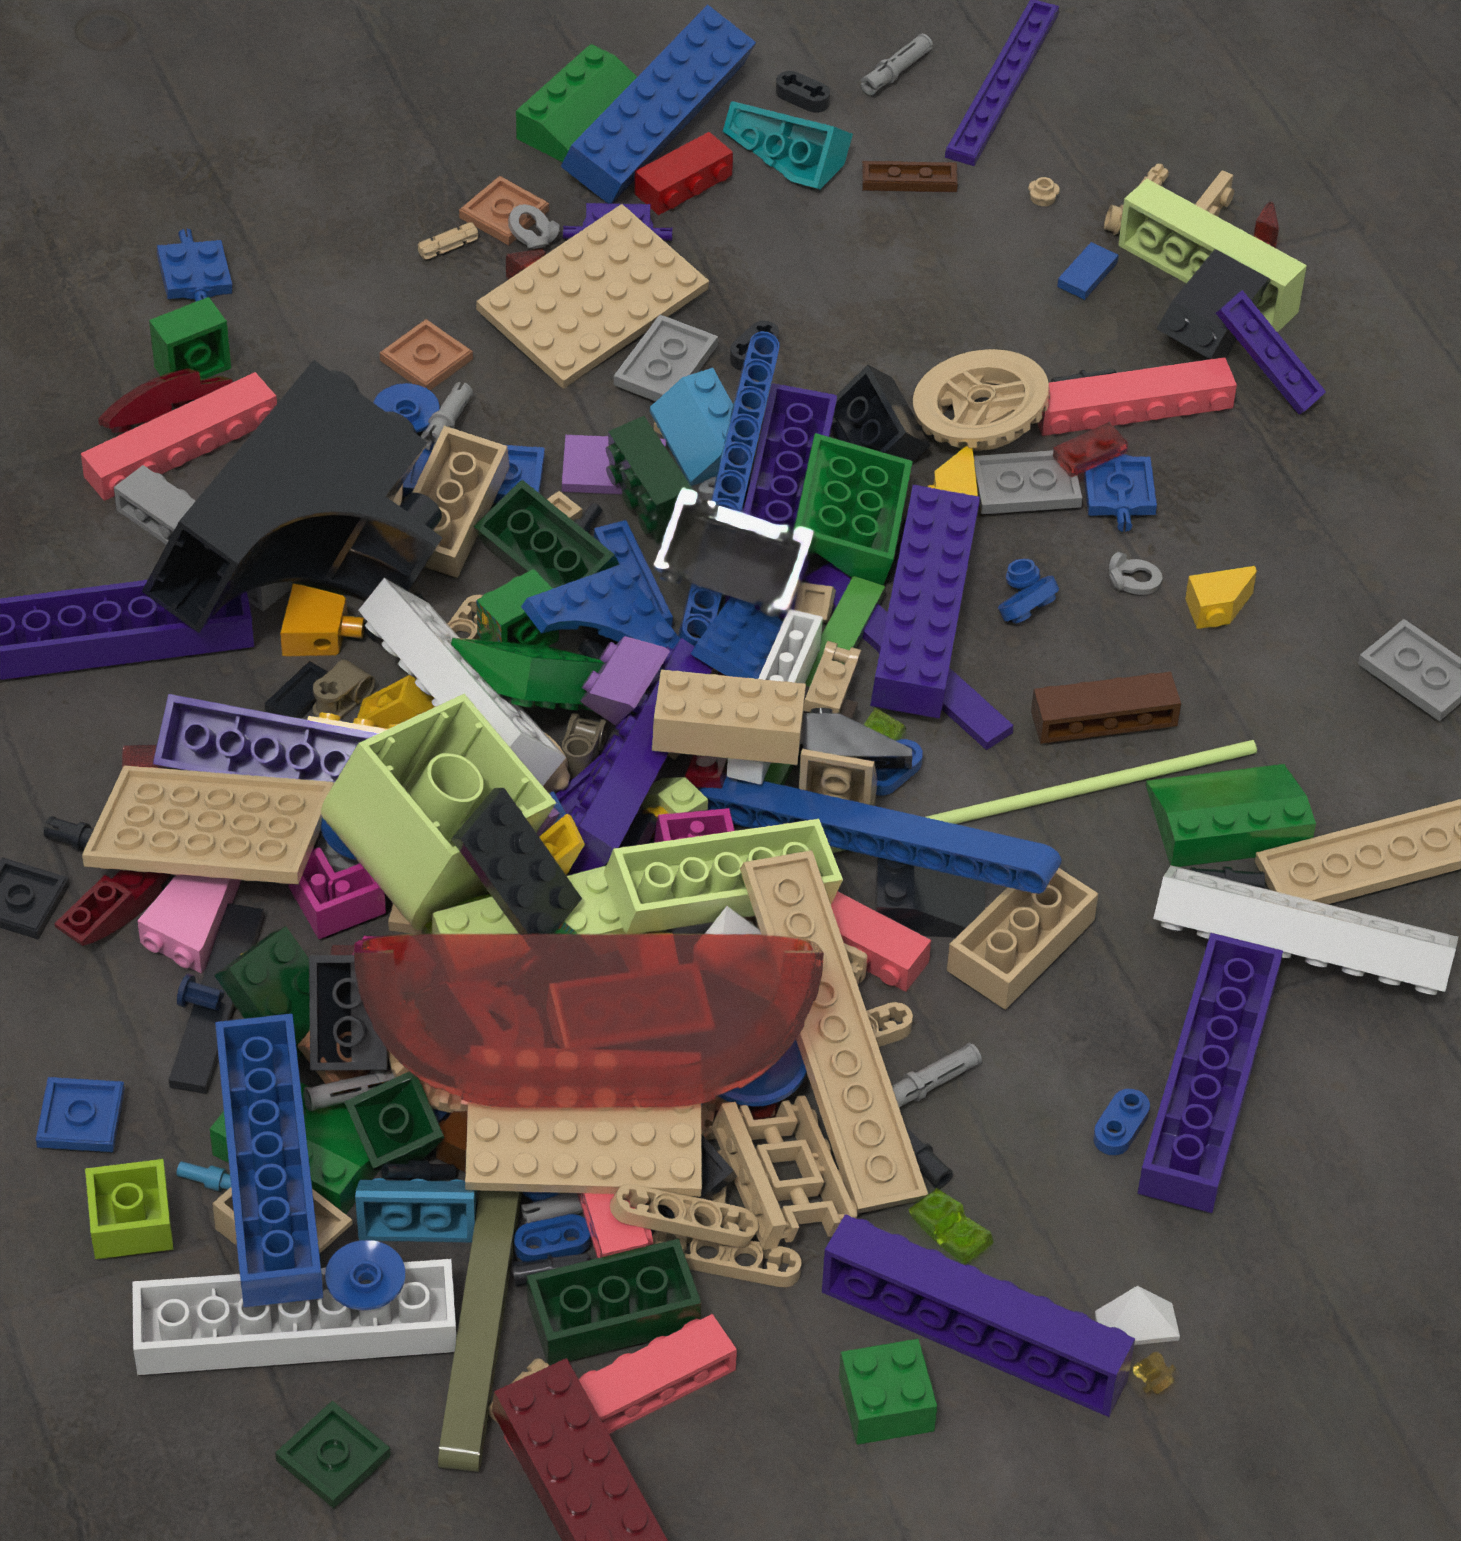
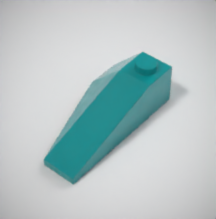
(794, 146)

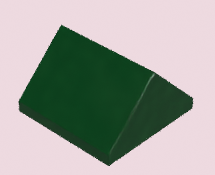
(395, 1121)

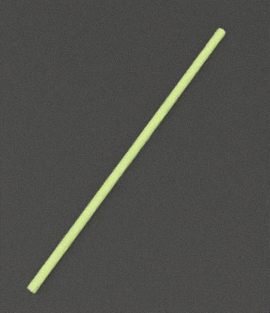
(1094, 784)

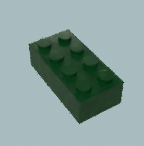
(536, 535)
(612, 1301)

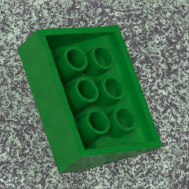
(572, 101)
(854, 505)
(530, 671)
(1229, 814)
(333, 1148)

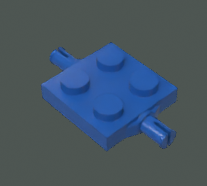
(194, 268)
(1121, 489)

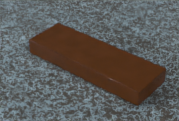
(909, 176)

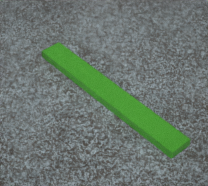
(844, 628)

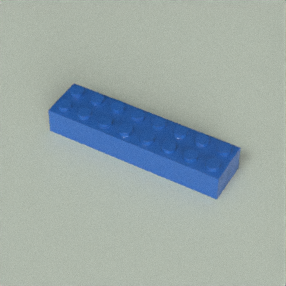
(658, 104)
(268, 1161)

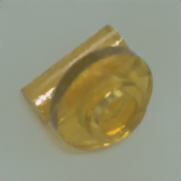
(1154, 1373)

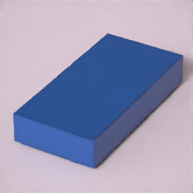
(1087, 270)

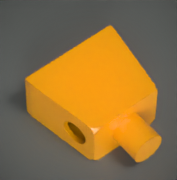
(317, 623)

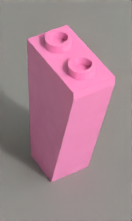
(187, 919)

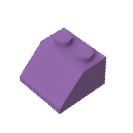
(622, 678)

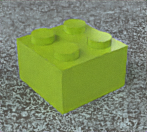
(129, 1209)

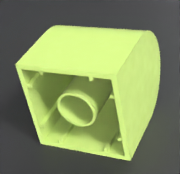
(412, 794)

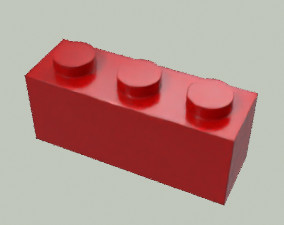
(683, 173)

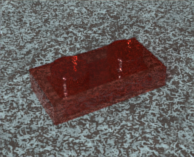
(1090, 449)

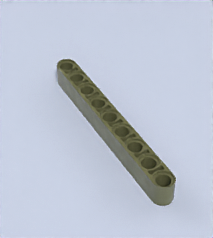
(479, 1331)

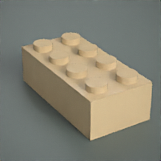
(463, 482)
(728, 717)
(1021, 937)

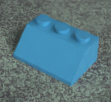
(695, 423)
(415, 1210)

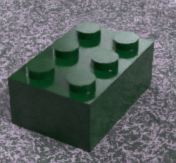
(645, 474)
(271, 981)

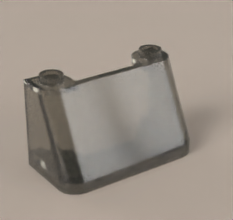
(734, 554)

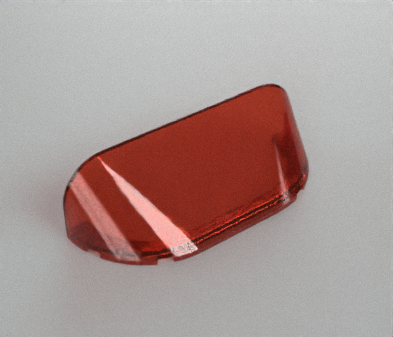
(587, 1013)

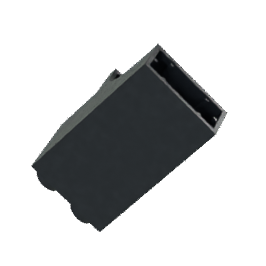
(303, 506)

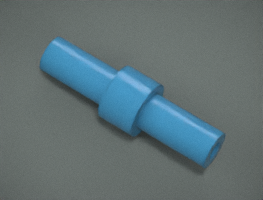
(212, 1177)

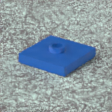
(80, 1114)

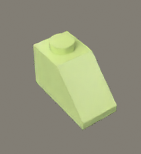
(675, 796)

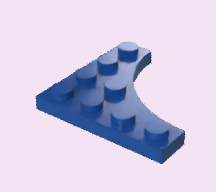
(604, 602)

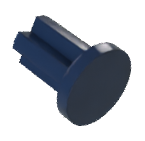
(198, 994)

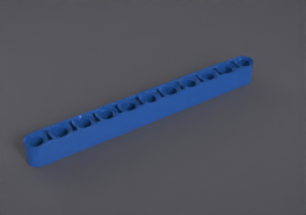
(737, 450)
(893, 834)

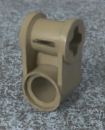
(342, 689)
(583, 742)

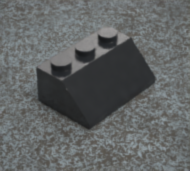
(877, 417)
(339, 1009)

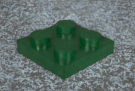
(333, 1454)

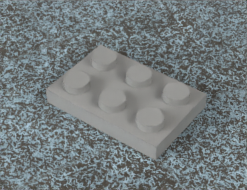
(664, 357)
(1024, 483)
(1416, 668)

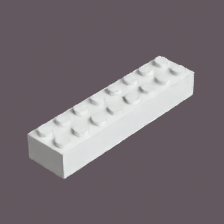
(424, 645)
(1306, 929)
(206, 1327)

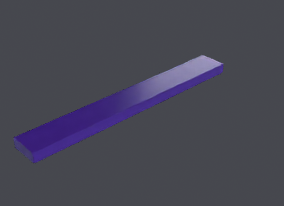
(1002, 82)
(959, 700)

